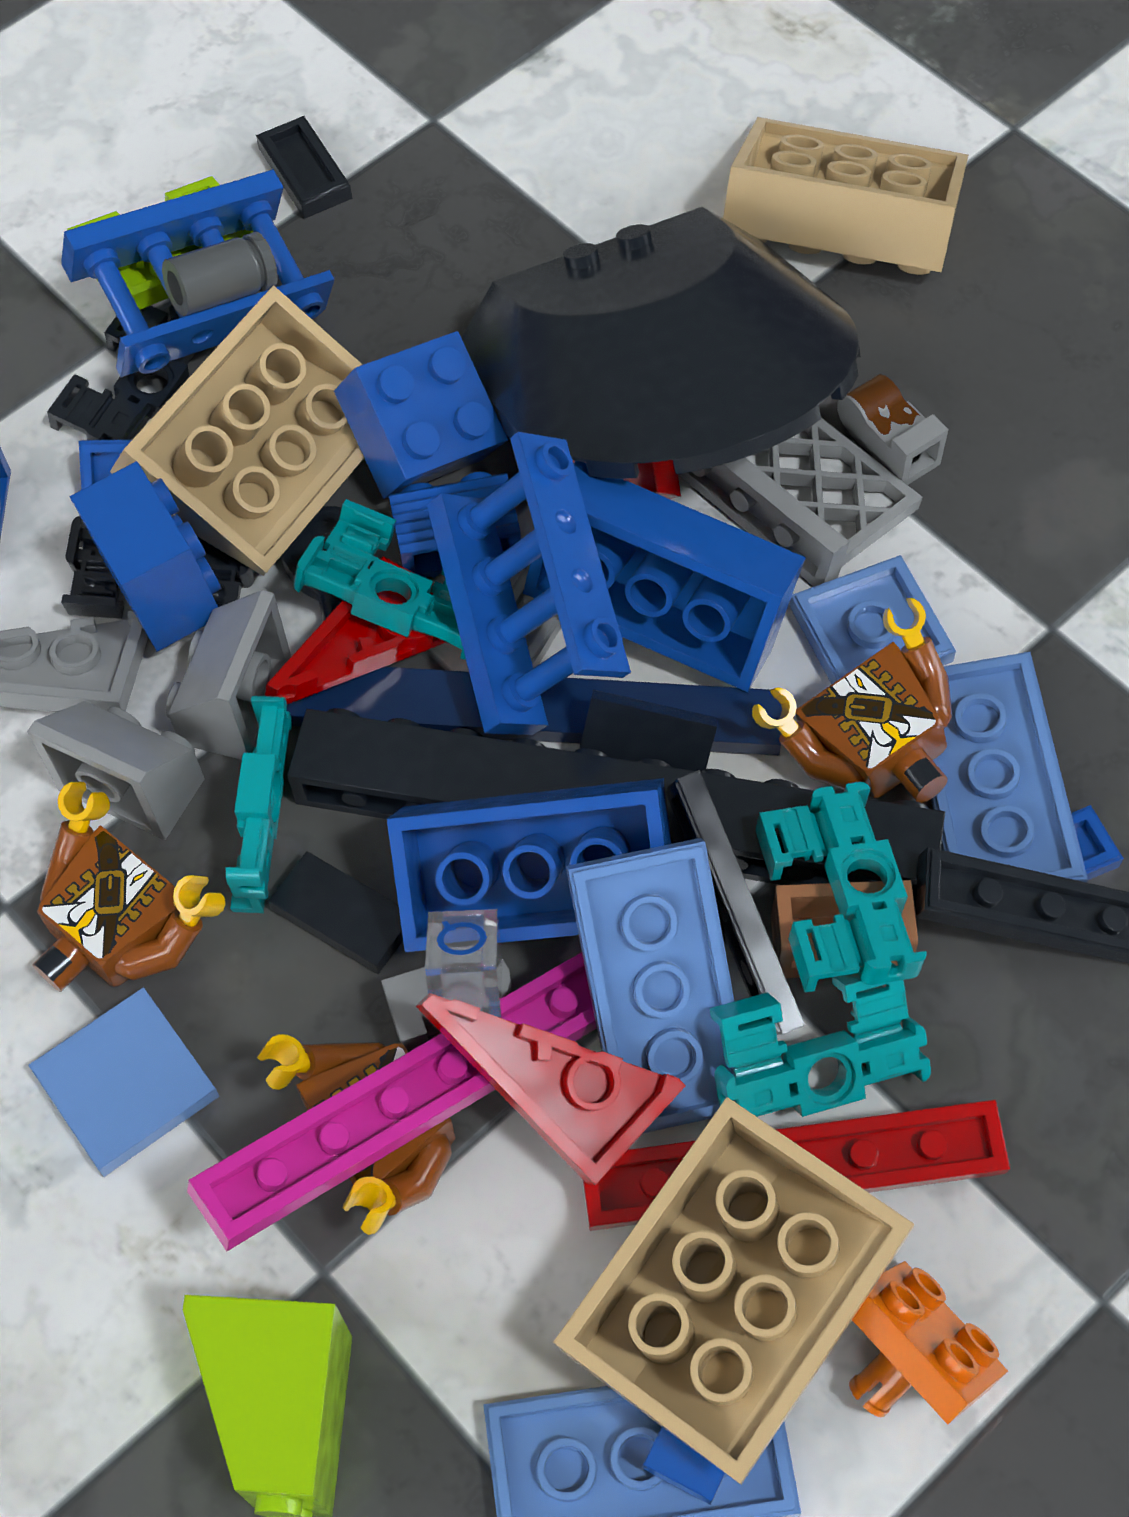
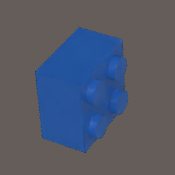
(420, 413)
(150, 553)

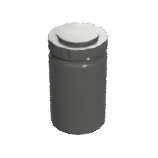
(219, 273)

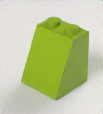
(275, 1396)

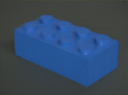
(685, 579)
(515, 853)

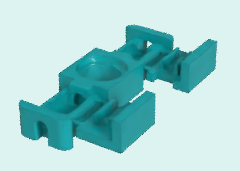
(346, 575)
(259, 805)
(869, 924)
(772, 1083)

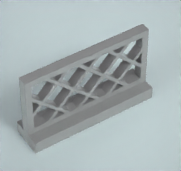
(765, 509)

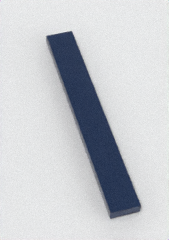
(448, 702)

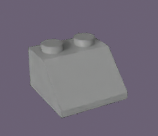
(227, 667)
(141, 772)

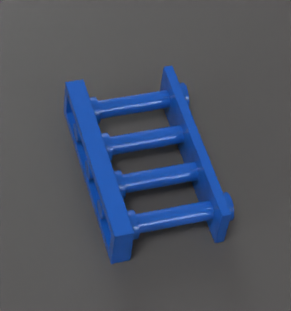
(171, 225)
(483, 597)

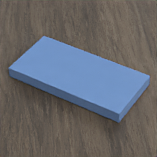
(1004, 772)
(656, 966)
(586, 1459)

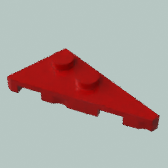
(345, 650)

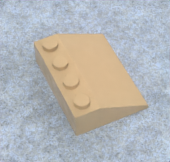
(846, 194)
(254, 434)
(733, 1288)

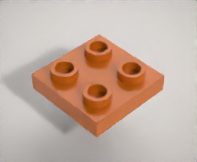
(922, 1347)

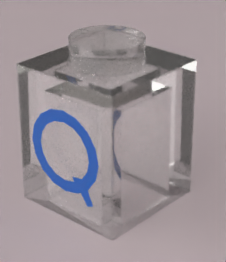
(465, 958)

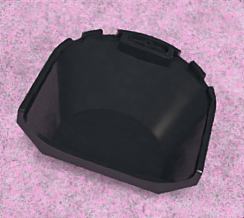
(662, 347)

